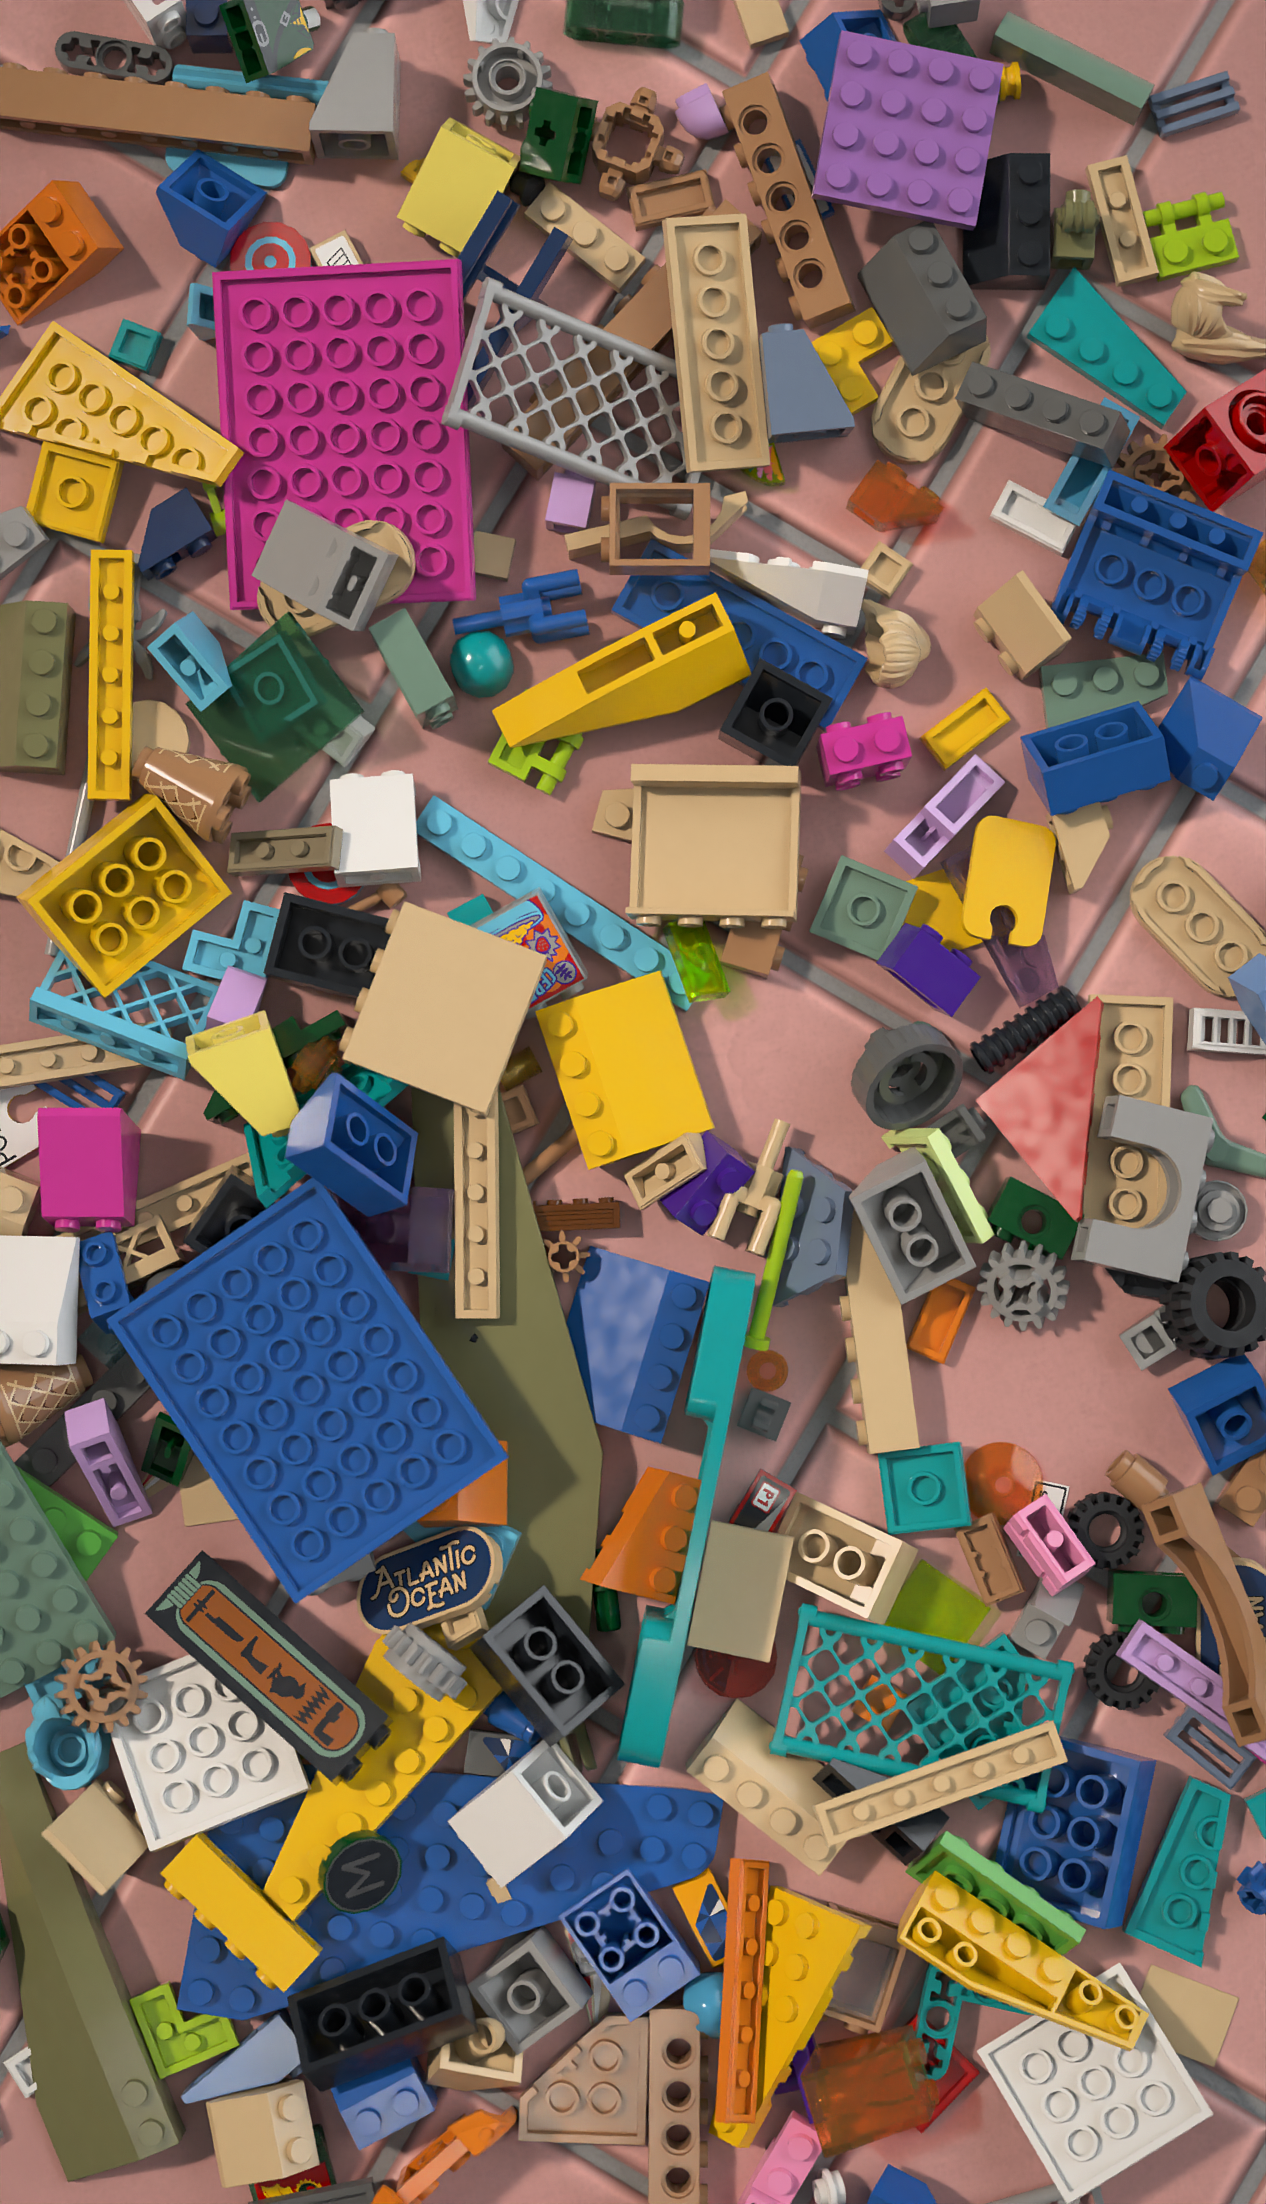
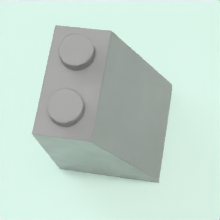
(361, 101)

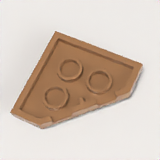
(593, 2088)

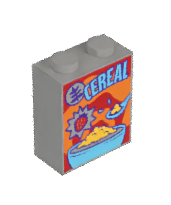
(534, 925)

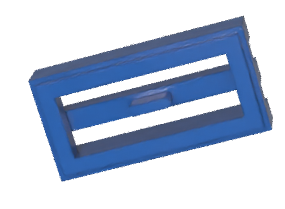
(118, 1095)

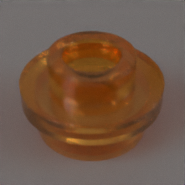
(757, 1361)

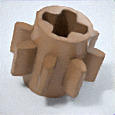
(554, 1248)

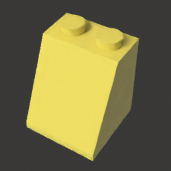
(456, 185)
(247, 1071)

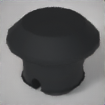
(526, 186)

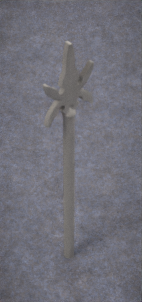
(85, 806)

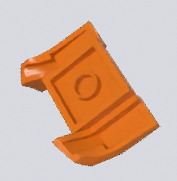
(447, 2151)

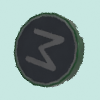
(360, 1872)

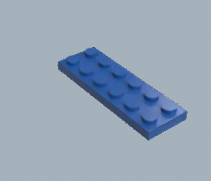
(760, 627)

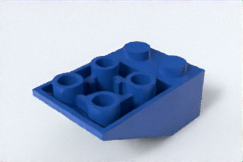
(631, 1944)

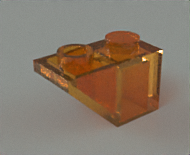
(891, 502)

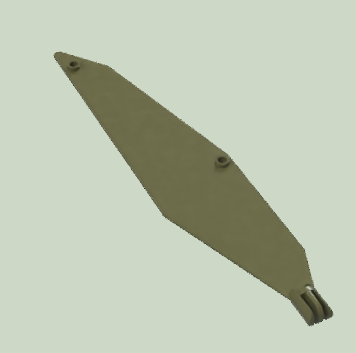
(524, 1387)

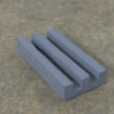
(1225, 93)
(1181, 1723)

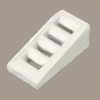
(1196, 1032)

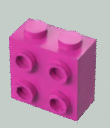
(863, 751)

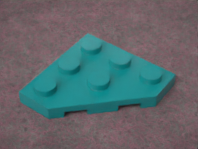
(963, 1715)

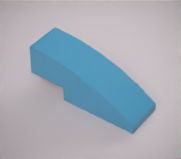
(1082, 479)

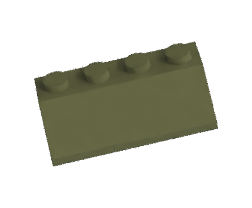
(35, 685)

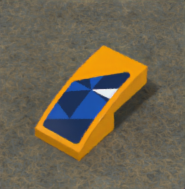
(706, 1913)

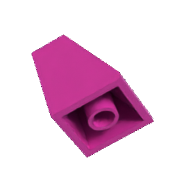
(88, 1168)

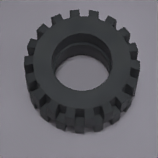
(1189, 1315)

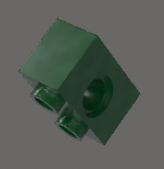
(1016, 1199)
(1129, 1588)

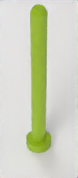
(756, 1337)

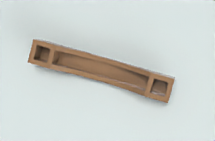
(1191, 1537)

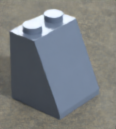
(798, 389)

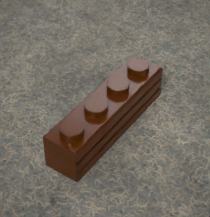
(578, 1215)

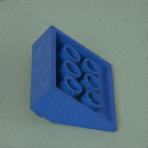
(633, 1339)
(1087, 1837)

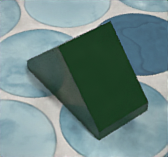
(167, 1451)

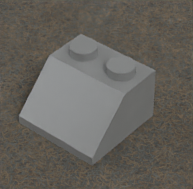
(531, 1989)

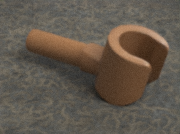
(390, 893)

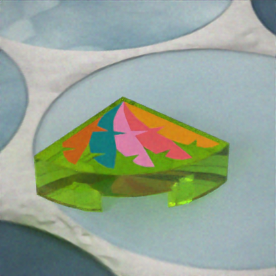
(769, 475)

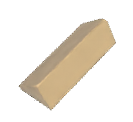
(667, 1169)

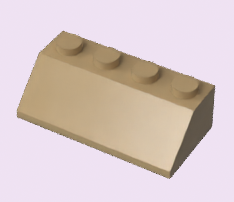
(764, 1787)

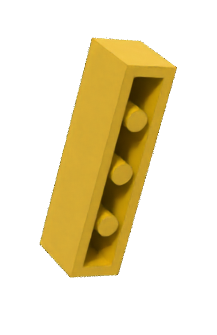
(240, 1912)

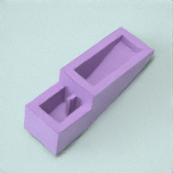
(944, 816)

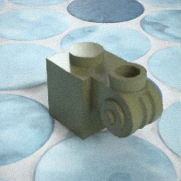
(1073, 232)

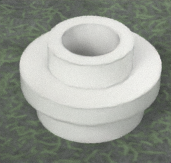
(829, 2187)

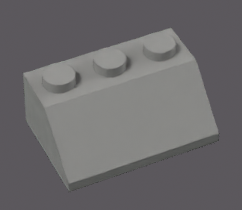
(910, 1226)

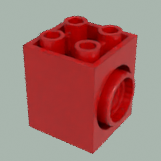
(1225, 444)

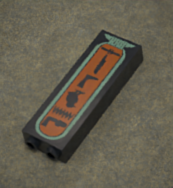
(270, 1669)

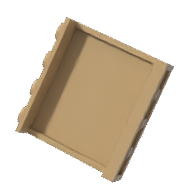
(715, 844)
(443, 1007)

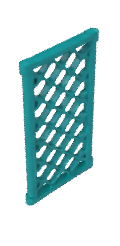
(809, 1616)

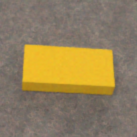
(965, 729)

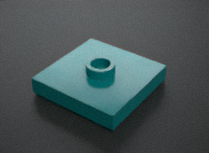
(925, 1488)

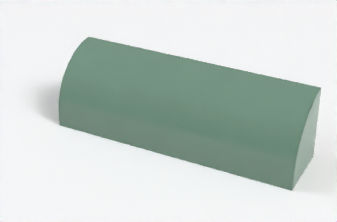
(1071, 68)

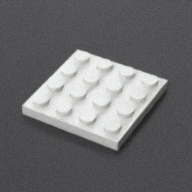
(199, 1755)
(1090, 2102)

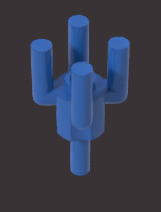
(533, 612)

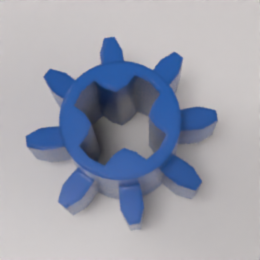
(1253, 1888)

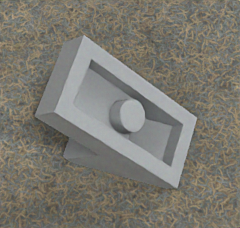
(1045, 1618)

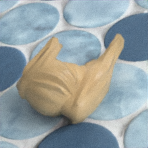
(1201, 327)

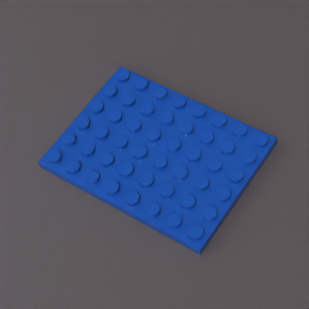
(307, 1389)

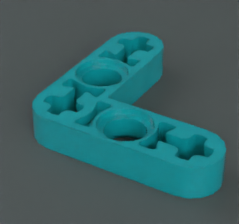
(960, 1994)

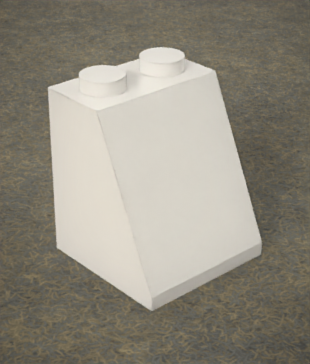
(525, 1812)

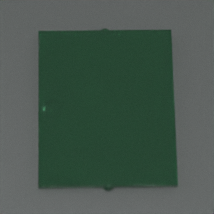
(279, 707)

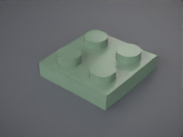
(863, 908)

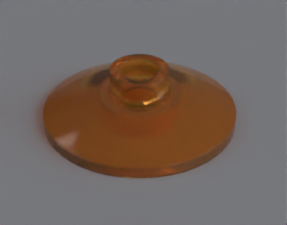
(998, 1461)

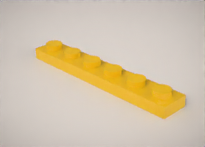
(111, 675)

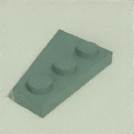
(1099, 685)

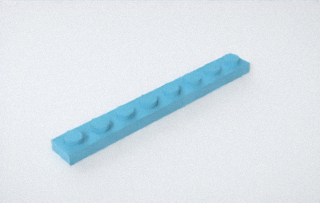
(576, 912)

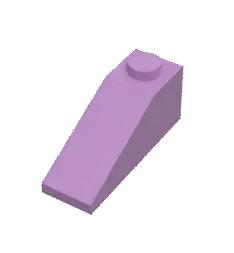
(106, 1462)

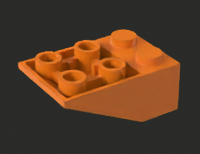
(52, 249)

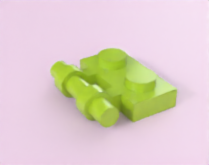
(1194, 248)
(520, 760)

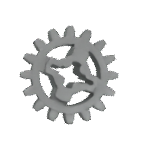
(1026, 1301)

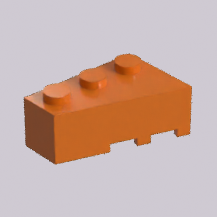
(651, 1538)

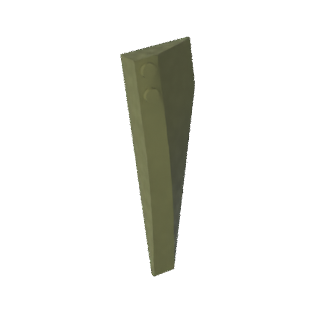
(83, 2036)

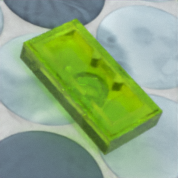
(696, 962)

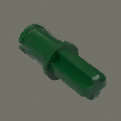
(606, 1607)

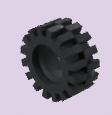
(1130, 1528)
(1099, 1683)

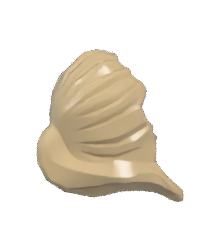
(893, 644)

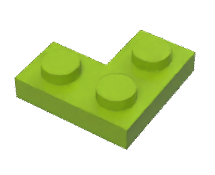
(177, 2041)

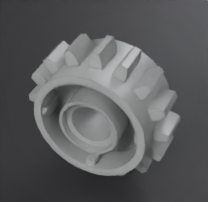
(502, 62)
(424, 1662)

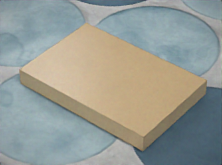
(740, 1591)

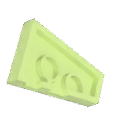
(950, 1178)

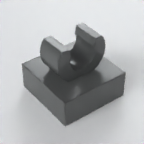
(764, 1414)

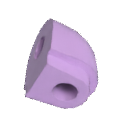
(700, 114)

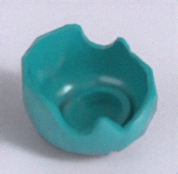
(481, 664)

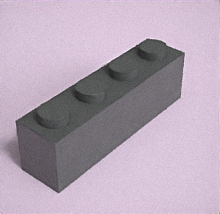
(1043, 414)

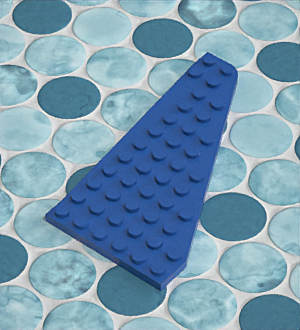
(442, 1886)

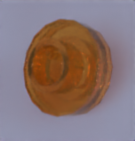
(316, 1064)

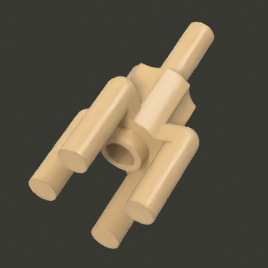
(757, 1196)

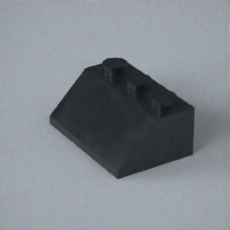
(1012, 226)

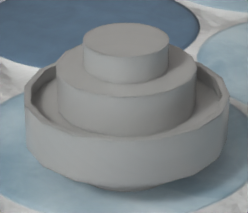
(1220, 1211)

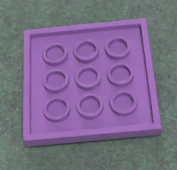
(907, 130)

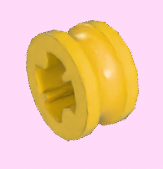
(1010, 82)

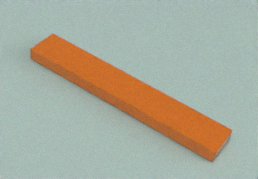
(742, 1991)

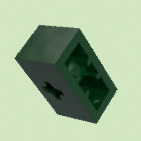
(563, 154)

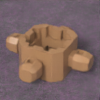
(640, 118)

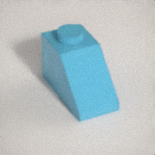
(193, 660)

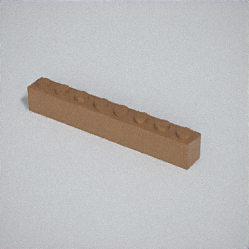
(156, 114)
(639, 319)

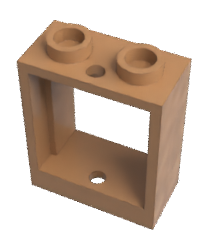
(657, 493)

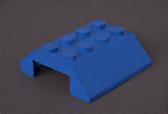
(1155, 572)

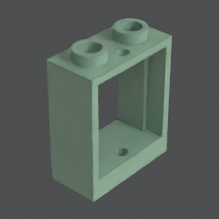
(414, 669)

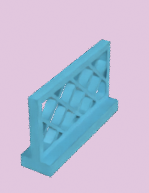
(117, 1034)

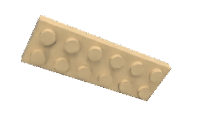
(716, 342)
(1135, 1062)

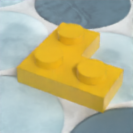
(847, 348)

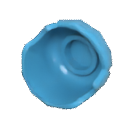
(704, 1999)

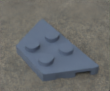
(819, 1231)

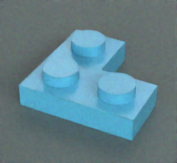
(248, 950)

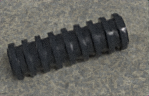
(1025, 1029)

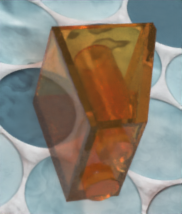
(868, 2088)

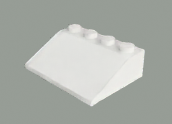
(38, 1299)

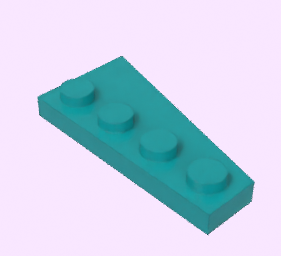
(1100, 346)
(1180, 1882)

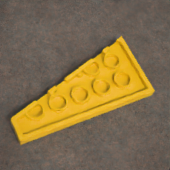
(93, 405)
(802, 1960)

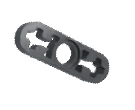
(146, 56)

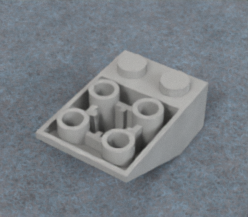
(324, 566)

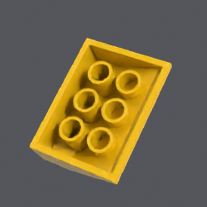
(125, 894)
(624, 1069)

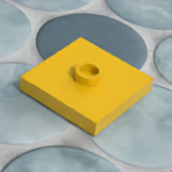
(74, 491)

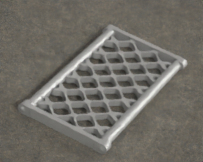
(455, 417)

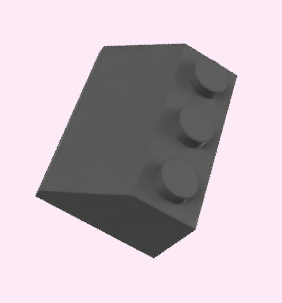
(923, 298)

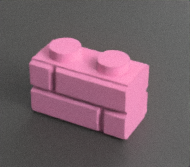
(1049, 1545)

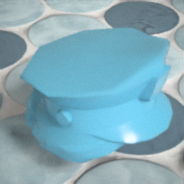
(62, 1752)

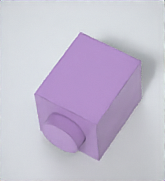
(570, 502)

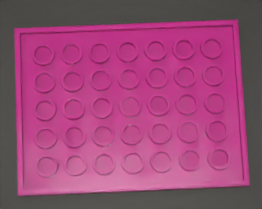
(340, 407)

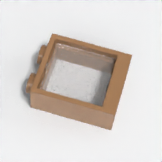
(867, 1986)

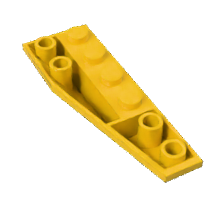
(632, 679)
(1011, 1965)

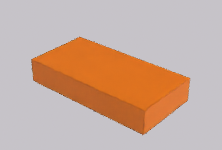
(940, 1319)

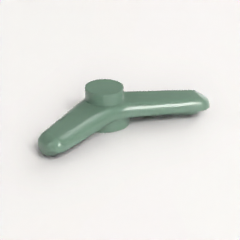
(1224, 1152)

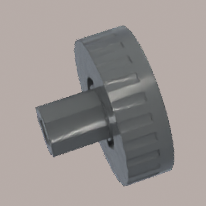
(895, 1061)

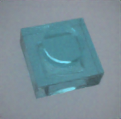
(104, 1347)

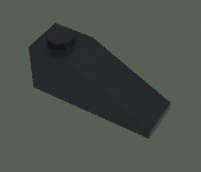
(903, 1839)

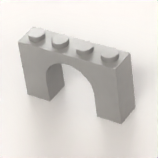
(1180, 1146)

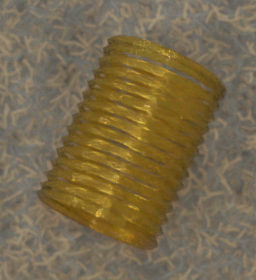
(520, 1068)

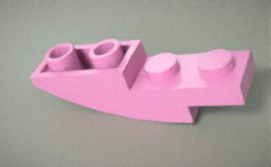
(784, 2163)

